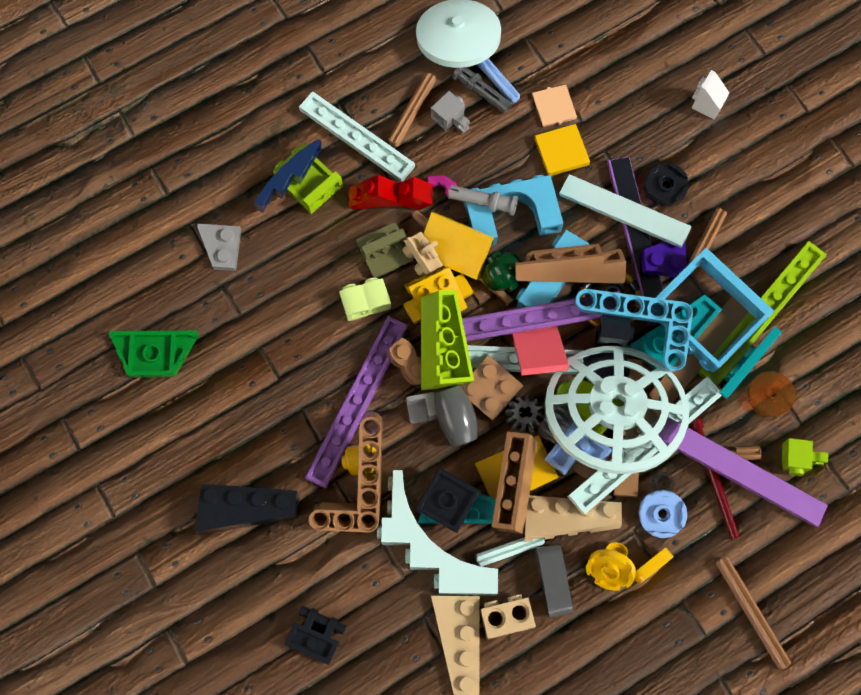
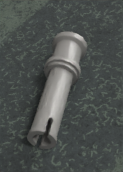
(493, 201)

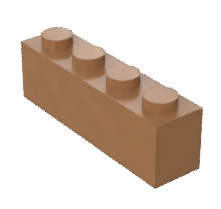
(514, 482)

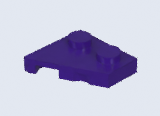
(663, 260)

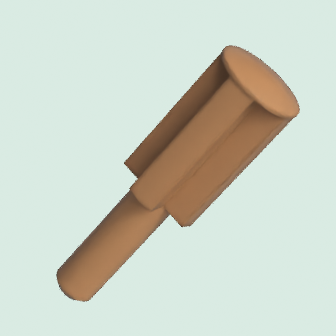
(748, 453)

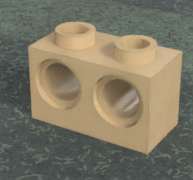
(509, 623)

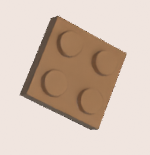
(491, 387)

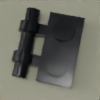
(311, 642)

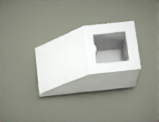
(710, 95)

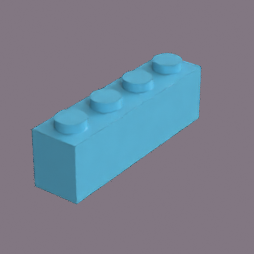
(546, 292)

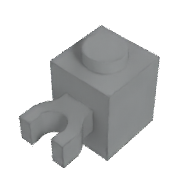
(450, 112)

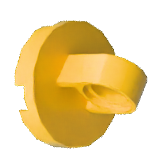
(611, 567)

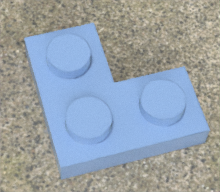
(563, 461)

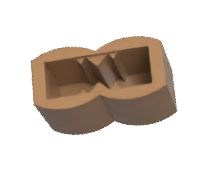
(404, 357)

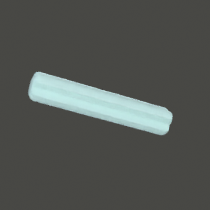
(506, 550)

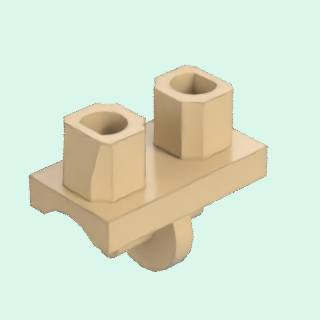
(424, 253)

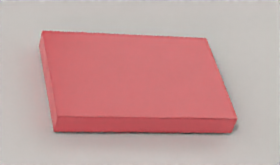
(540, 351)

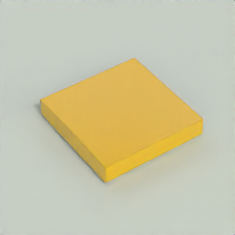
(562, 150)

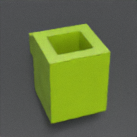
(799, 456)

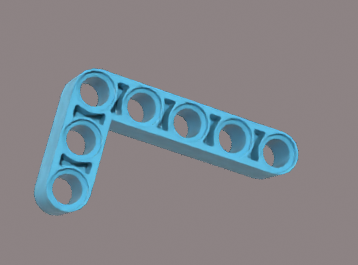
(668, 317)

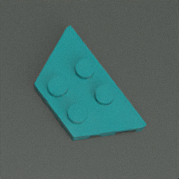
(747, 362)

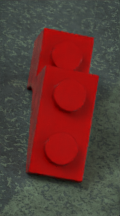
(385, 192)

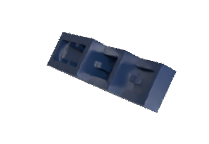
(293, 170)

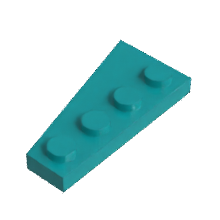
(653, 342)

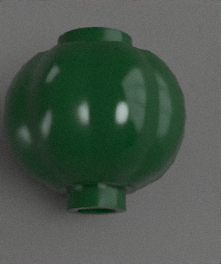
(500, 272)

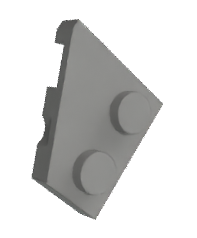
(221, 245)

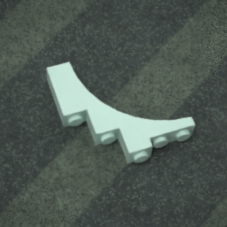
(454, 575)

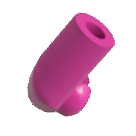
(441, 181)

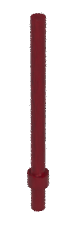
(697, 426)

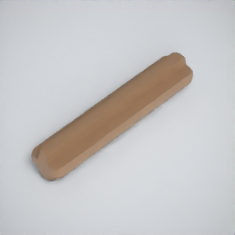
(710, 232)

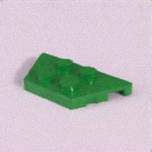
(153, 351)

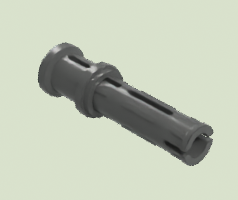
(475, 83)

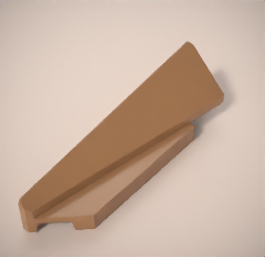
(573, 264)

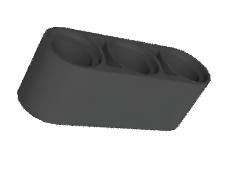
(554, 580)

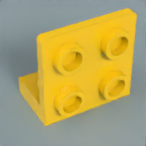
(437, 280)

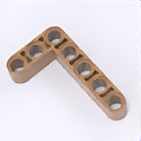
(365, 483)

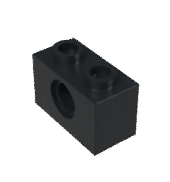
(613, 331)

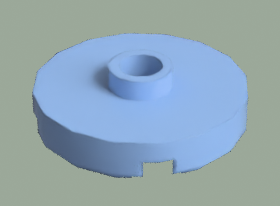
(669, 524)

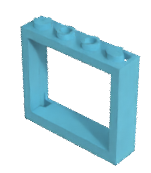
(736, 289)

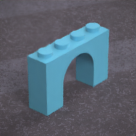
(535, 193)

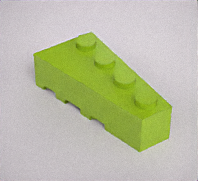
(443, 342)

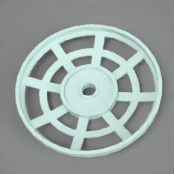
(616, 417)

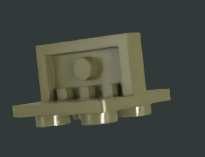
(384, 250)

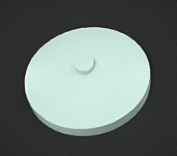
(458, 33)

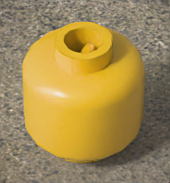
(350, 460)

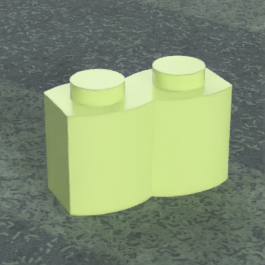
(365, 299)

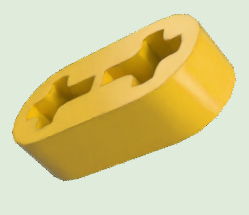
(652, 565)

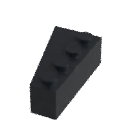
(239, 507)

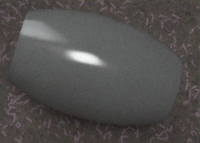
(456, 416)

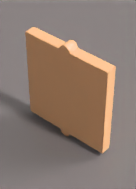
(554, 106)

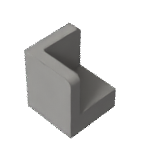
(421, 408)

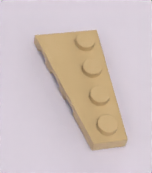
(559, 516)
(459, 634)

